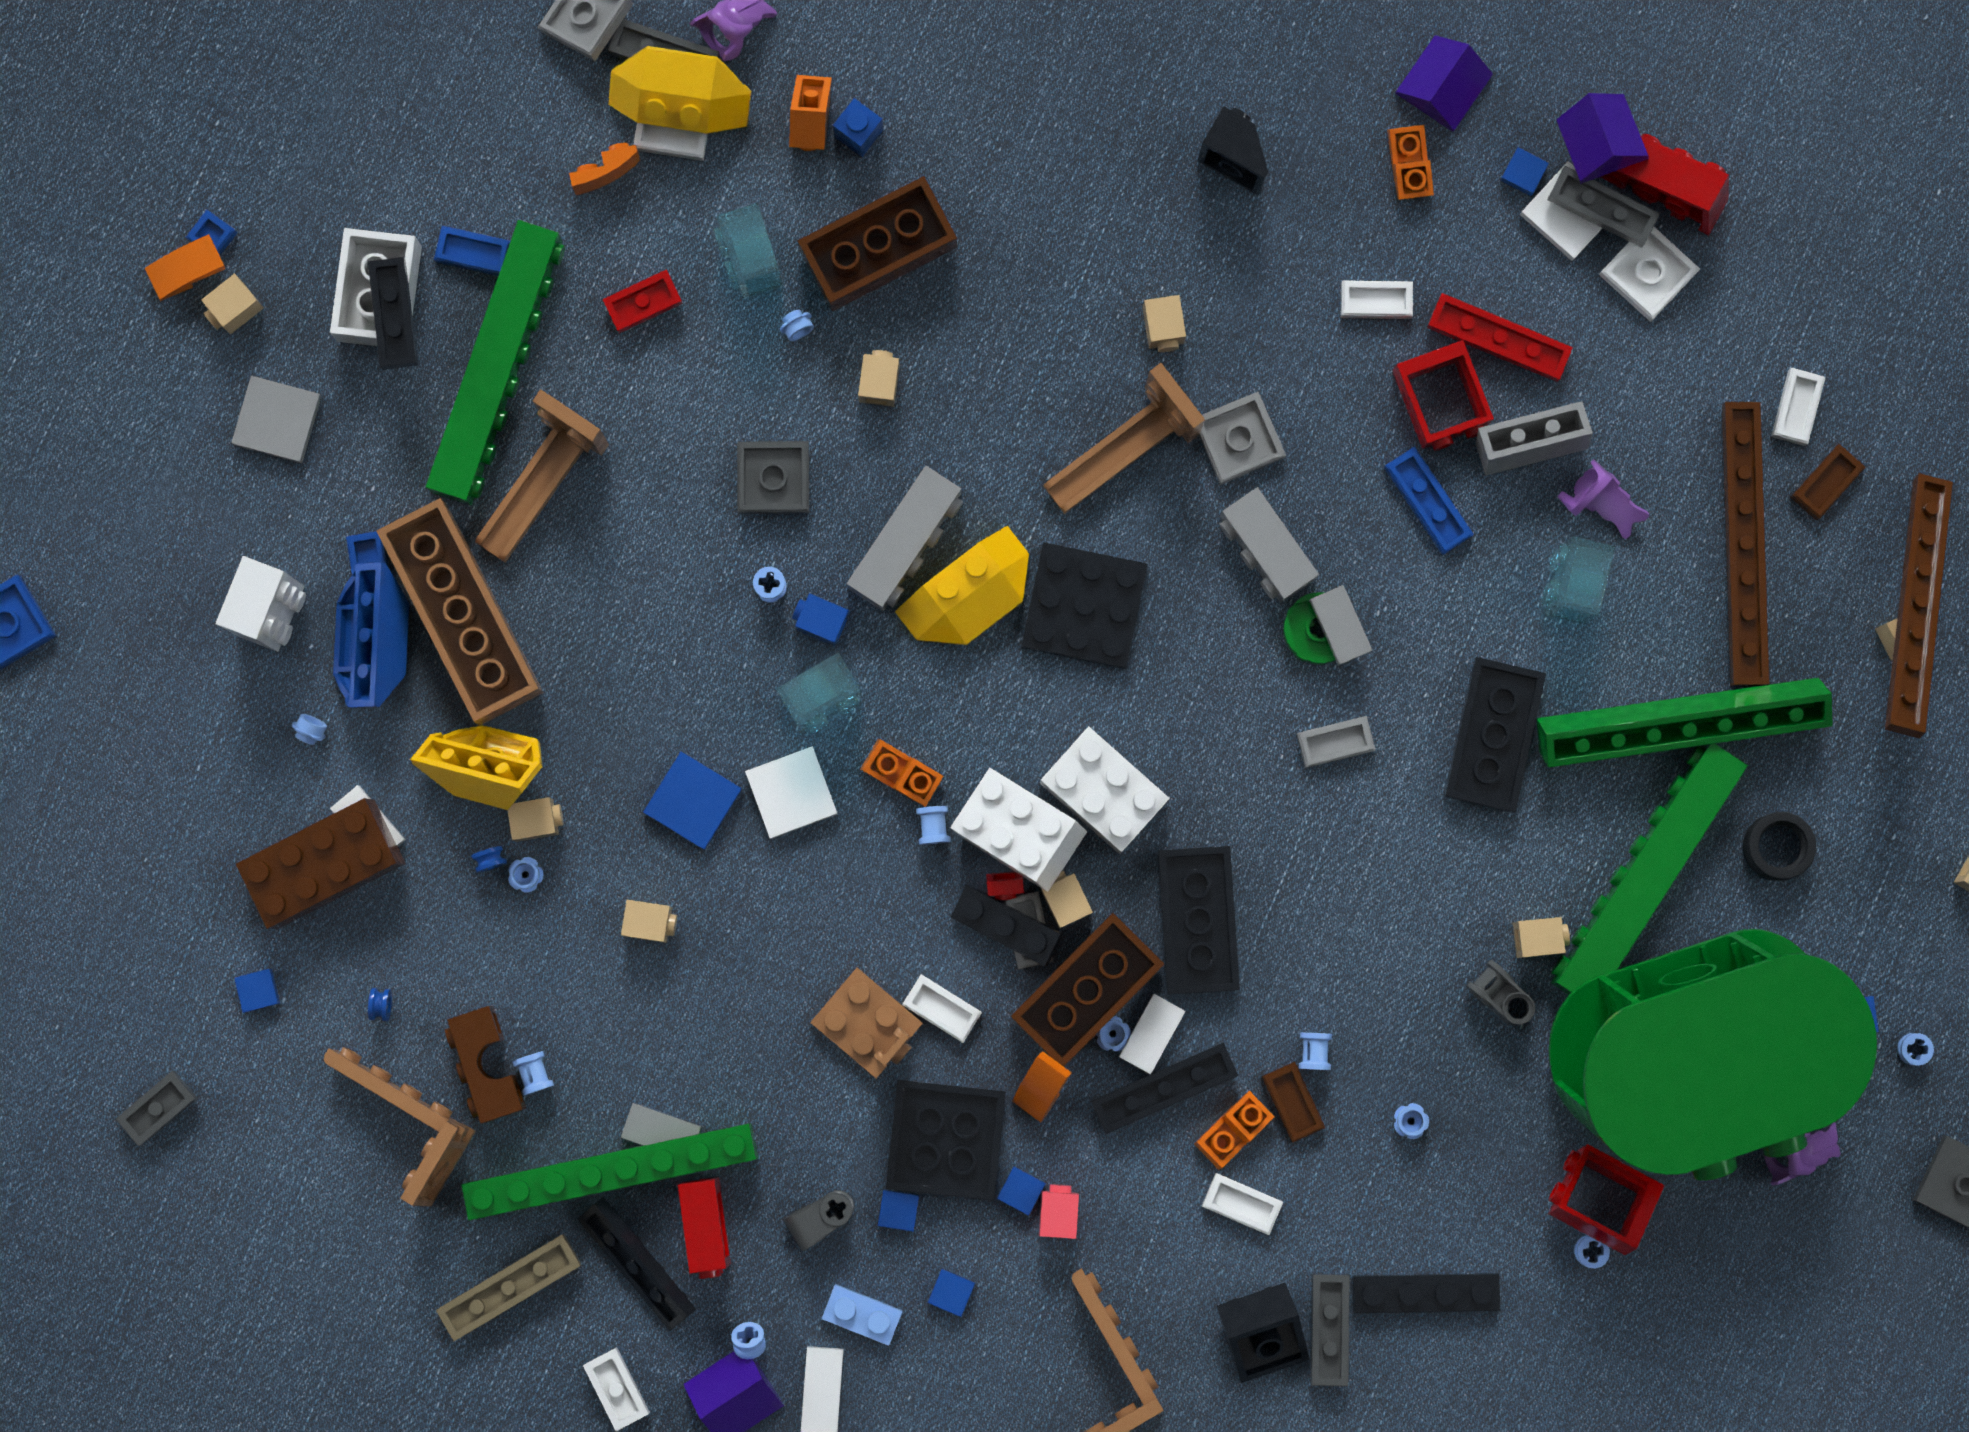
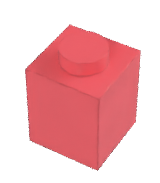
(1059, 1212)

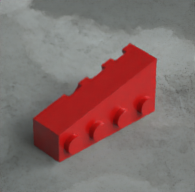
(1678, 182)

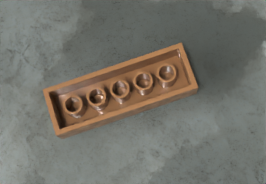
(459, 611)

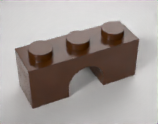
(471, 1036)

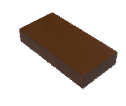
(1827, 482)
(1293, 1102)

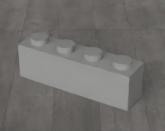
(904, 539)

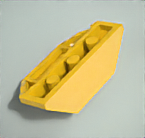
(679, 91)
(969, 592)
(481, 763)

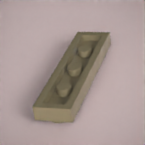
(508, 1287)

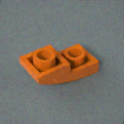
(617, 162)
(1410, 162)
(184, 266)
(901, 772)
(1041, 1086)
(1234, 1130)

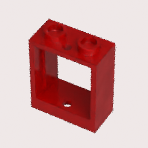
(1429, 362)
(1641, 1210)
(704, 1227)

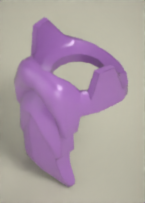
(735, 21)
(1601, 492)
(1820, 1147)

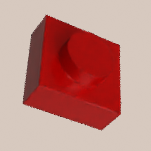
(1004, 885)

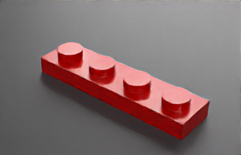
(1499, 337)

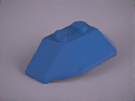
(370, 636)

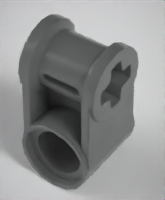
(1501, 993)
(815, 1222)

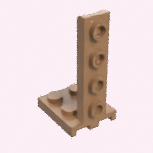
(1167, 413)
(542, 475)
(867, 1023)
(439, 1153)
(1125, 1352)

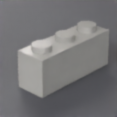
(1533, 438)
(1267, 546)

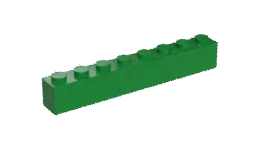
(495, 363)
(1684, 722)
(1652, 868)
(609, 1171)

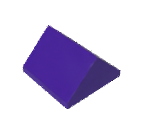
(1445, 81)
(1601, 135)
(732, 1395)

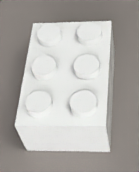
(353, 304)
(261, 604)
(1104, 790)
(1018, 829)

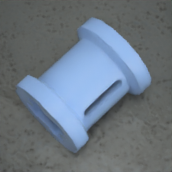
(776, 592)
(933, 825)
(1315, 1051)
(533, 1073)

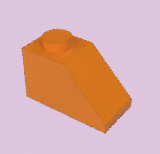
(810, 112)

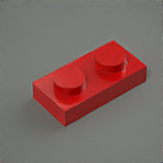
(642, 301)

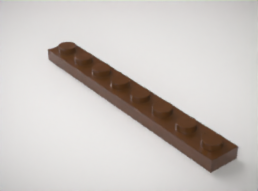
(1745, 544)
(1919, 606)

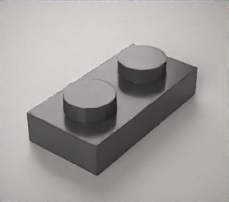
(156, 1108)

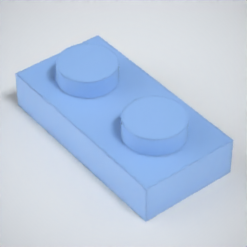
(862, 1314)

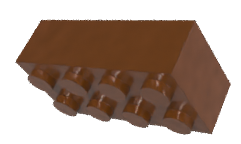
(877, 243)
(320, 863)
(1087, 990)

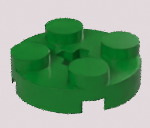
(1297, 635)

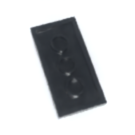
(1495, 735)
(1198, 920)

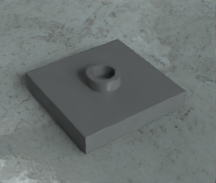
(773, 477)
(1947, 1182)

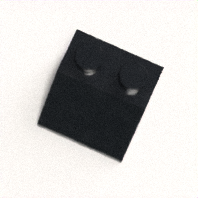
(1235, 150)
(1263, 1332)

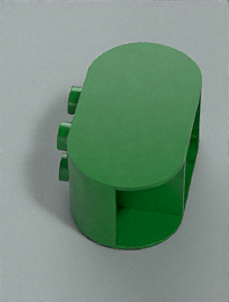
(1713, 1053)

